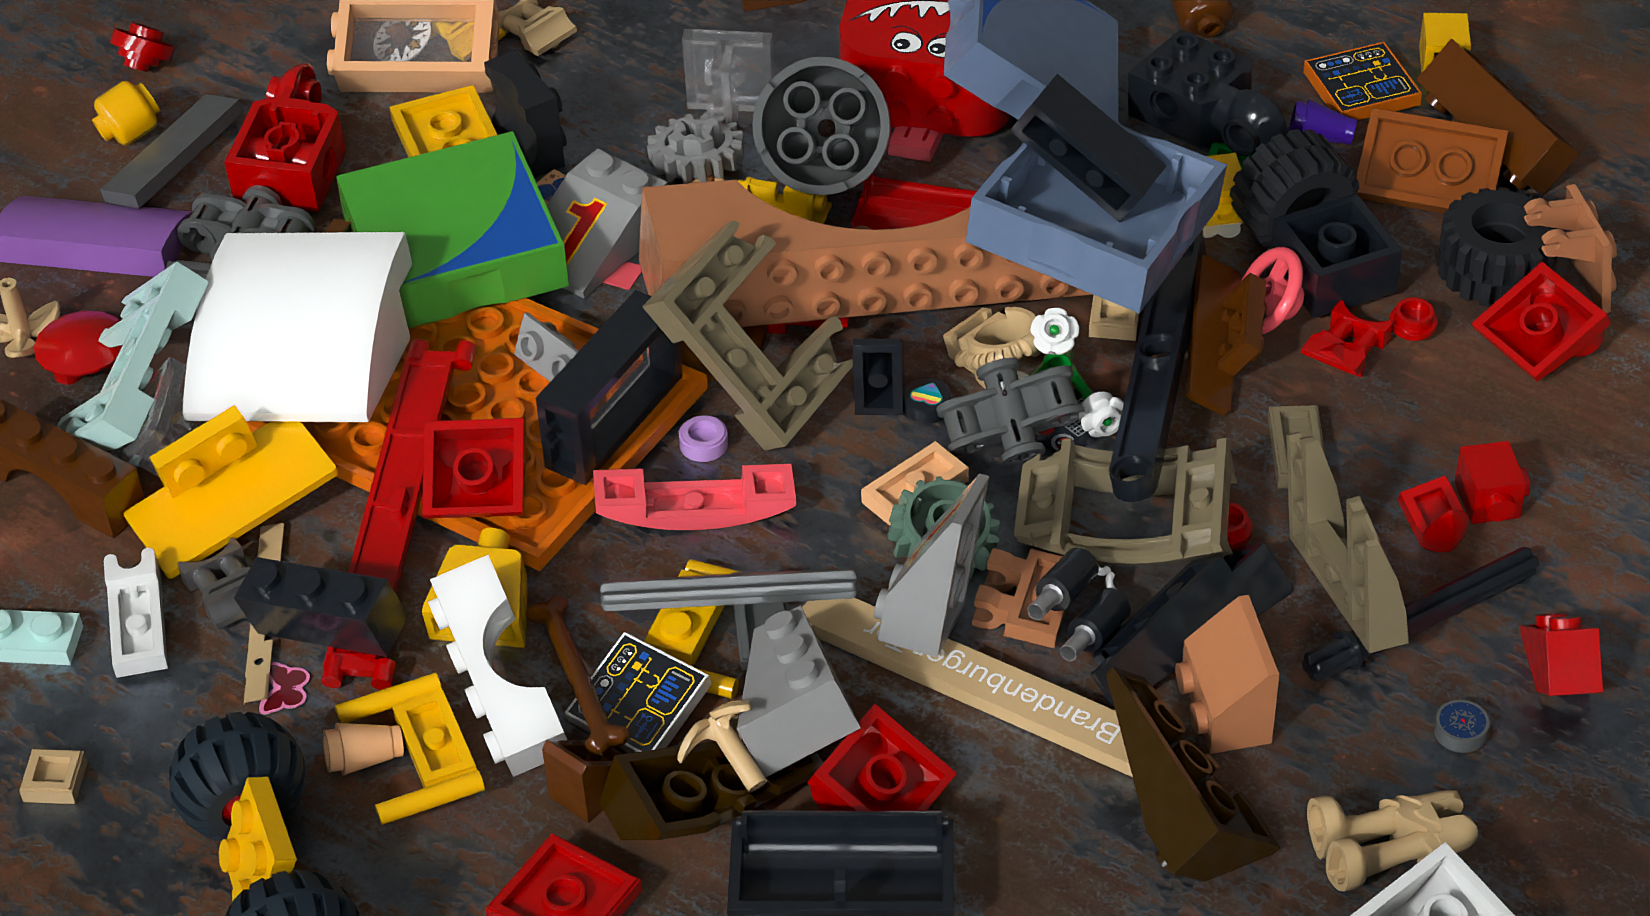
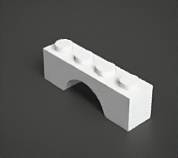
(477, 614)

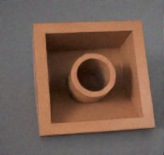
(1230, 679)

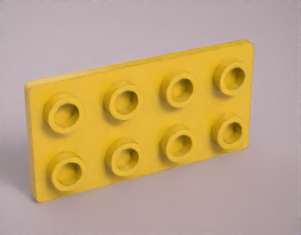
(224, 485)

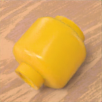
(125, 113)

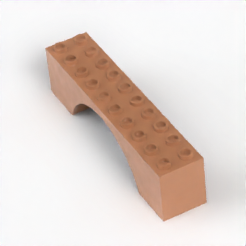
(828, 268)

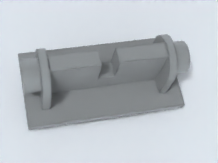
(543, 347)

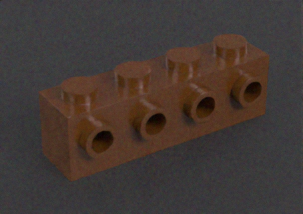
(1477, 96)

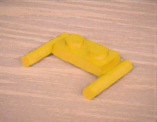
(686, 629)
(432, 742)

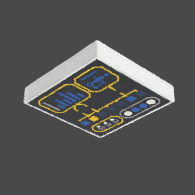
(644, 693)

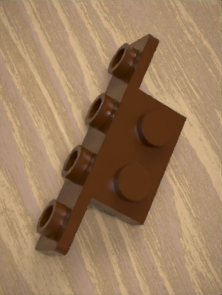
(1223, 332)

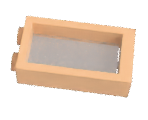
(413, 45)

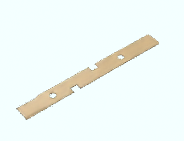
(258, 675)

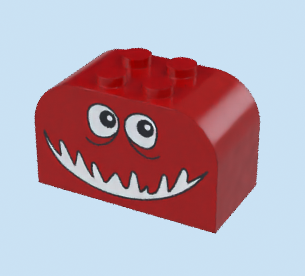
(905, 55)

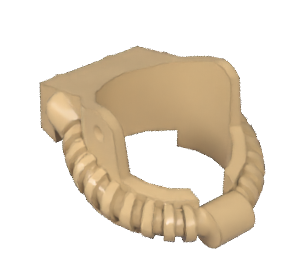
(991, 338)

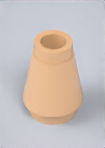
(360, 746)

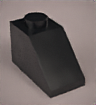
(878, 376)

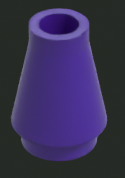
(1324, 121)

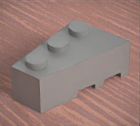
(791, 694)

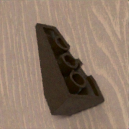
(660, 799)
(1182, 803)

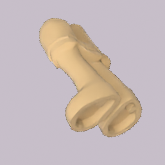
(1415, 830)

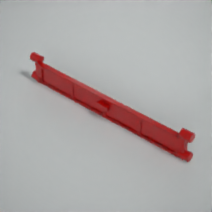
(397, 491)

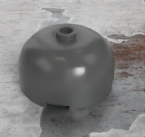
(790, 118)

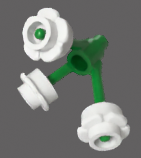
(1055, 337)

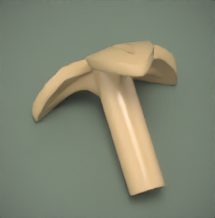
(15, 323)
(722, 728)

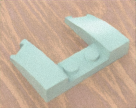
(146, 326)

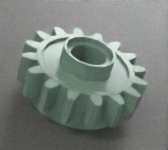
(921, 510)

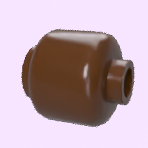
(1203, 16)

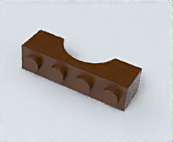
(87, 478)

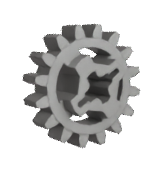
(695, 148)

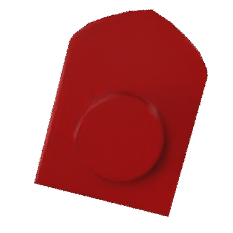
(1435, 515)

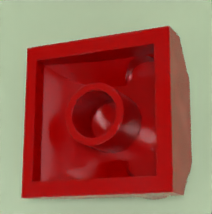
(1543, 323)
(474, 468)
(880, 770)

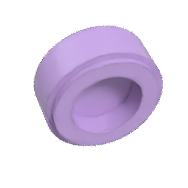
(703, 438)

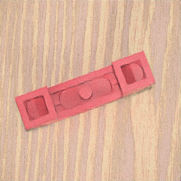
(694, 504)

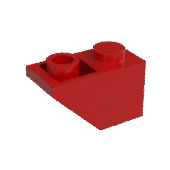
(1563, 654)

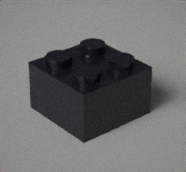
(1341, 253)

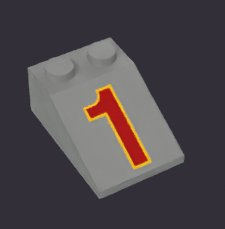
(599, 217)
(933, 583)

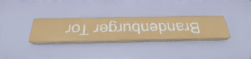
(979, 682)

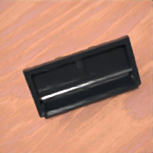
(841, 864)

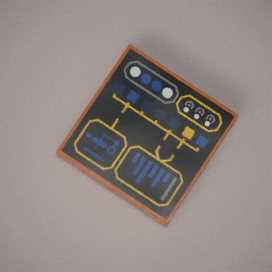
(1362, 80)

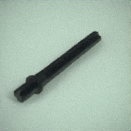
(1347, 650)

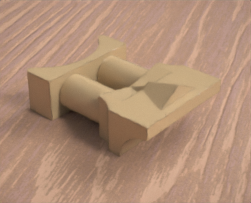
(536, 26)

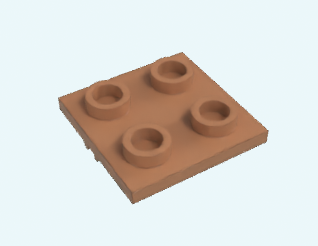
(1583, 242)

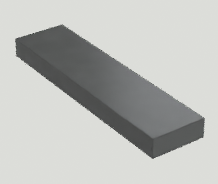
(171, 151)

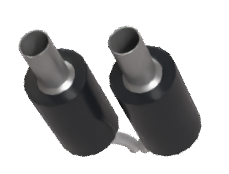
(1099, 617)

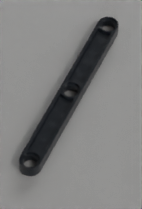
(1155, 381)

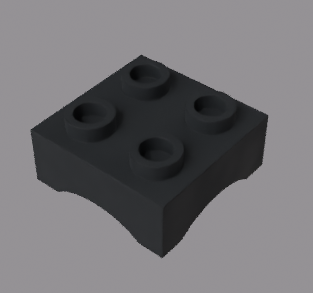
(528, 110)

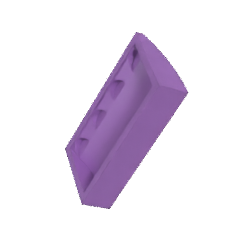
(89, 235)

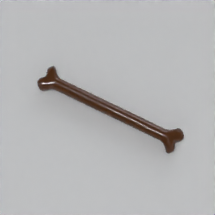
(603, 733)

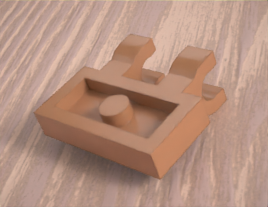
(998, 608)

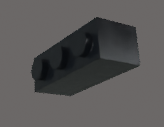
(1088, 148)
(322, 606)

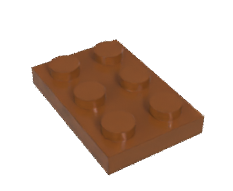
(1427, 160)

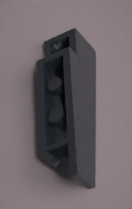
(1156, 633)

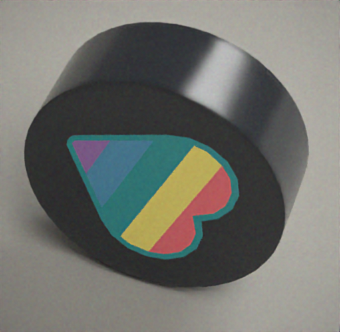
(923, 397)

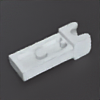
(136, 615)

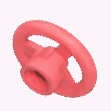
(1282, 295)

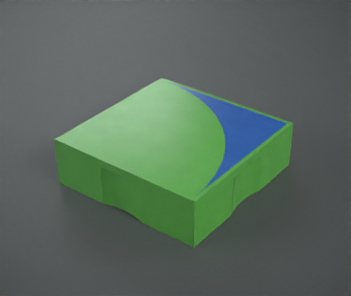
(469, 225)

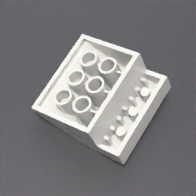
(298, 326)

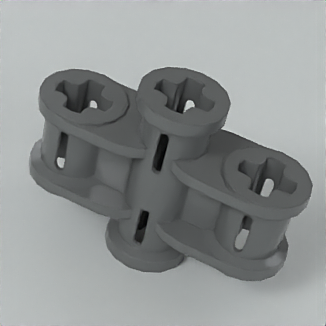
(237, 216)
(1028, 405)

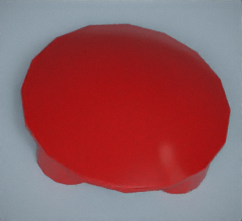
(72, 347)

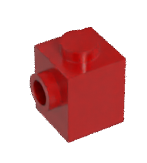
(1491, 482)

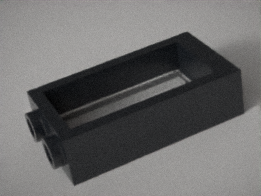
(606, 391)

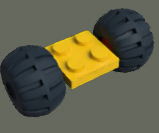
(239, 787)

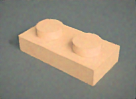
(924, 466)

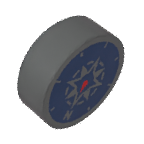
(1461, 726)

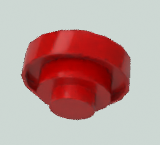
(142, 46)

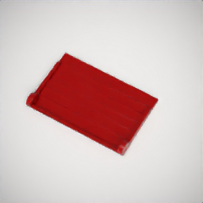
(906, 204)

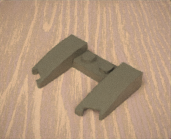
(691, 310)
(1349, 569)

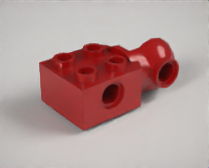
(288, 142)

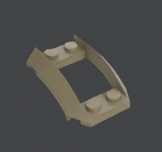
(1199, 516)

